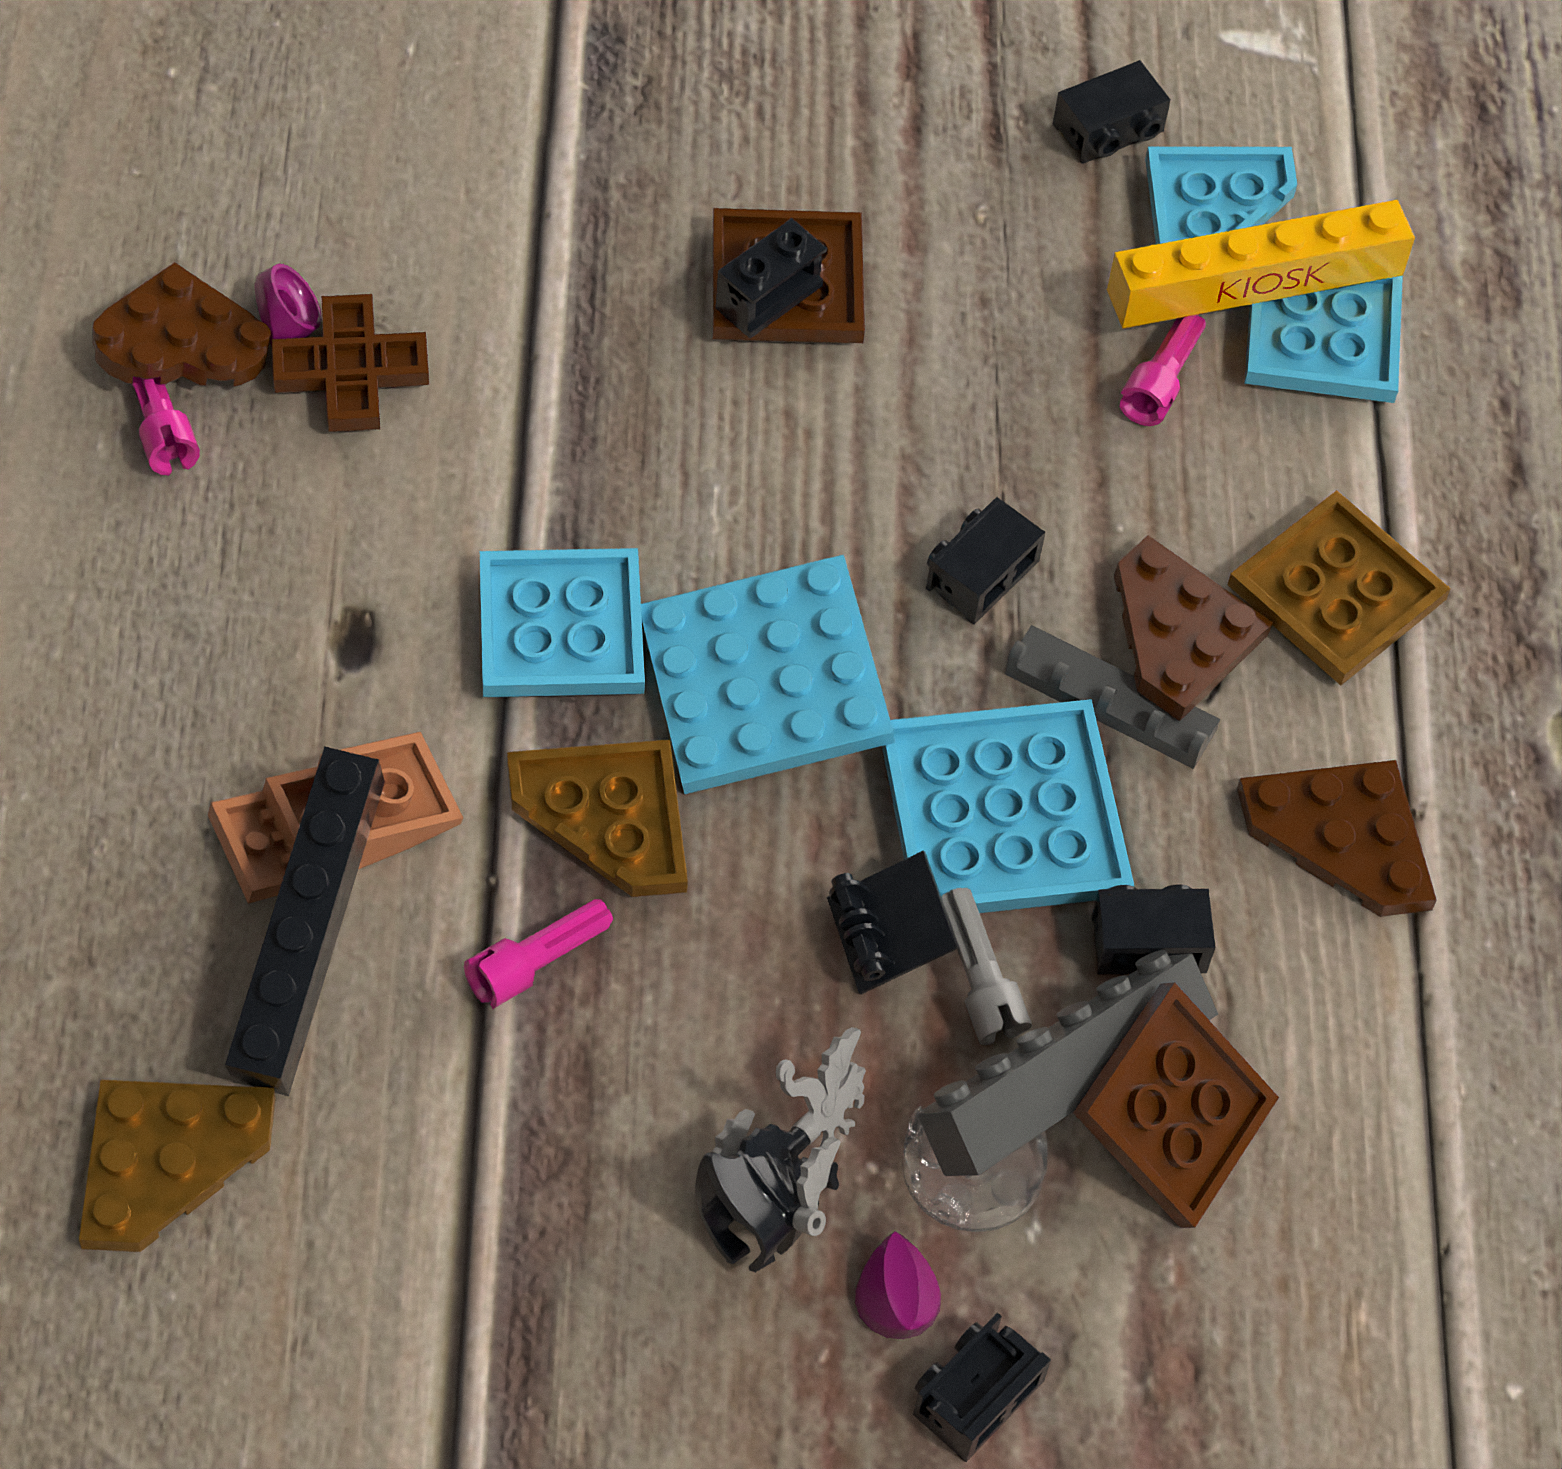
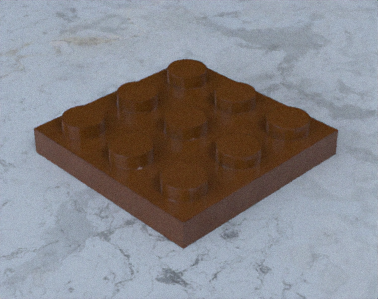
(828, 314)
(1176, 1105)

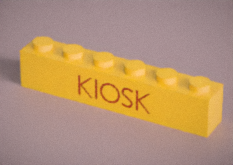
(1259, 263)

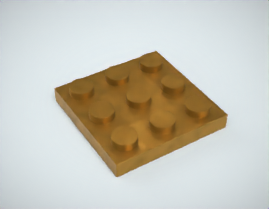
(1338, 587)

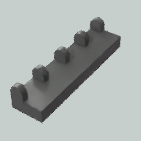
(1076, 675)

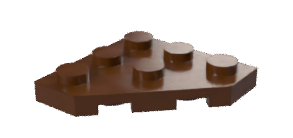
(1181, 627)
(1346, 830)

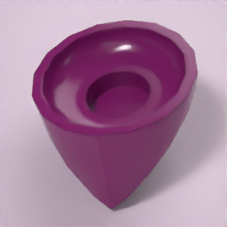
(286, 303)
(897, 1290)

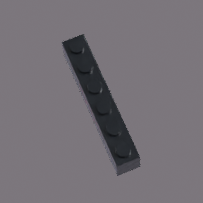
(305, 921)

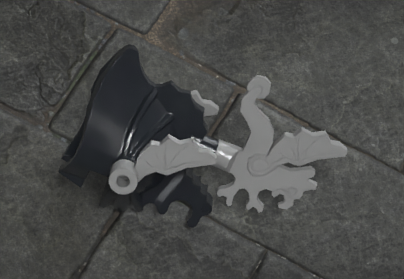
(760, 1175)

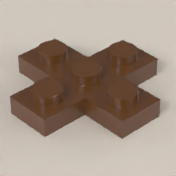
(350, 362)

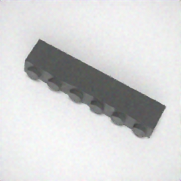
(1049, 1072)

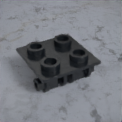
(891, 921)

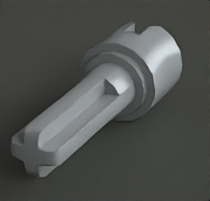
(994, 1000)

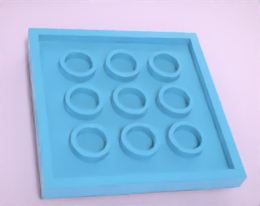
(765, 674)
(1009, 804)

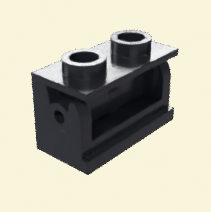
(1112, 111)
(770, 278)
(984, 558)
(1144, 921)
(979, 1386)

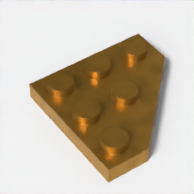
(608, 809)
(165, 1154)

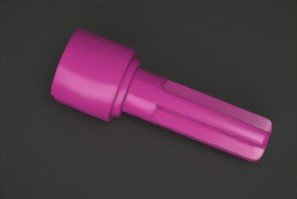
(1155, 382)
(164, 431)
(510, 966)

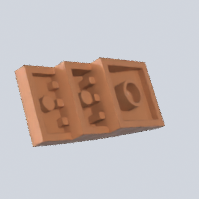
(263, 825)

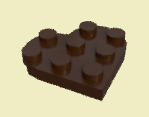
(179, 330)

